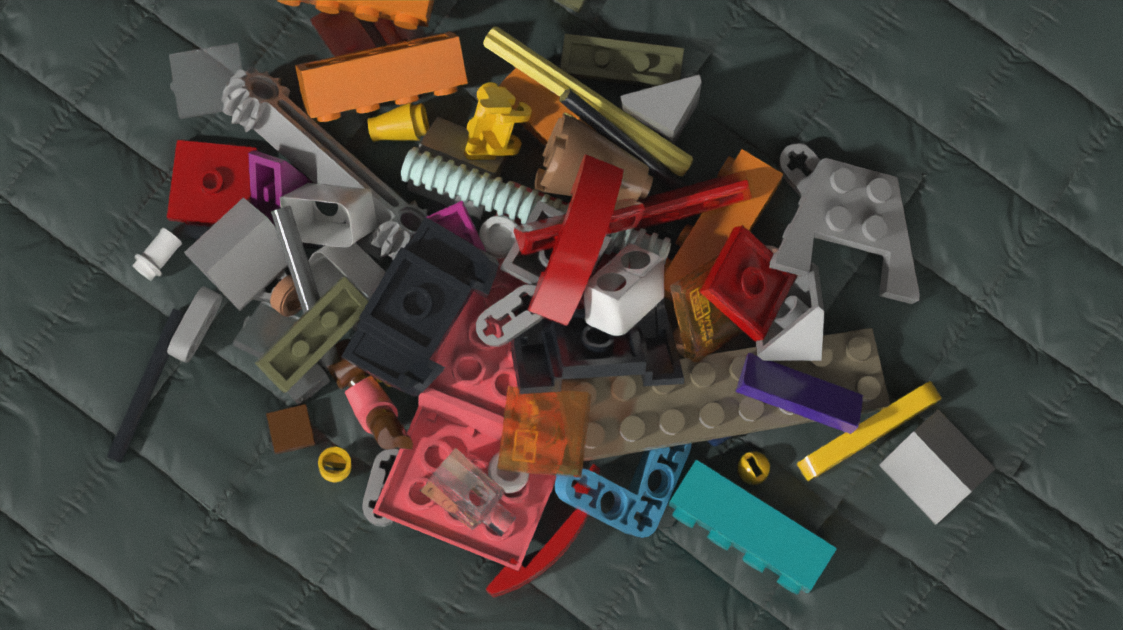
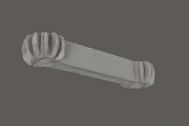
(265, 106)

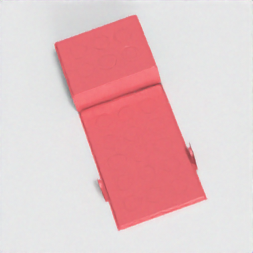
(467, 413)

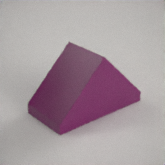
(270, 180)

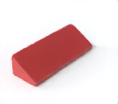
(694, 199)
(544, 233)

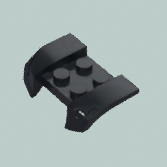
(418, 307)
(575, 351)

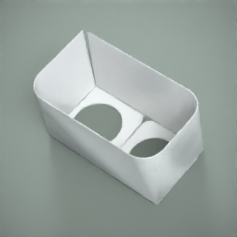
(354, 207)
(335, 262)
(622, 309)

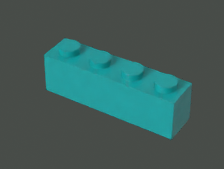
(751, 527)

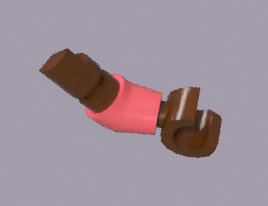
(370, 403)

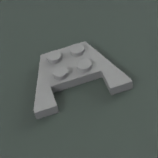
(856, 211)

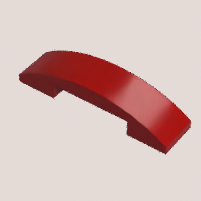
(578, 240)
(511, 579)

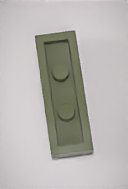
(620, 61)
(313, 335)

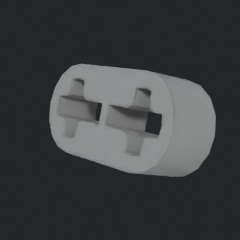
(796, 178)
(502, 309)
(194, 324)
(375, 486)

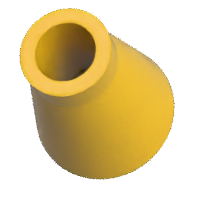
(401, 123)

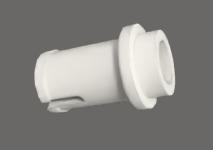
(156, 254)

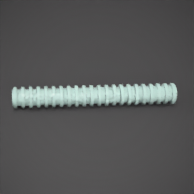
(505, 197)

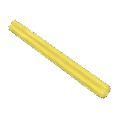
(559, 81)

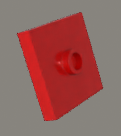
(207, 181)
(745, 285)

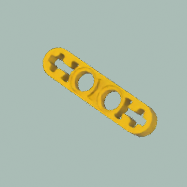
(869, 431)

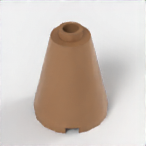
(566, 150)

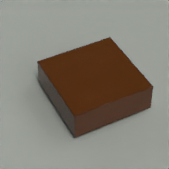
(290, 429)

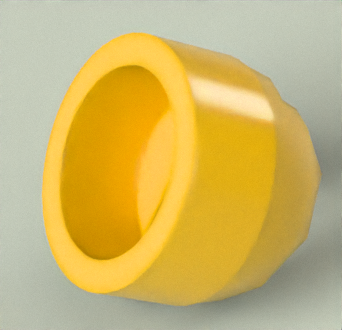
(336, 458)
(745, 471)

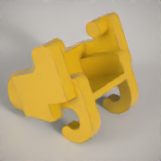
(493, 124)

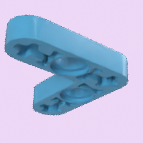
(629, 501)

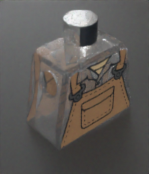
(451, 489)

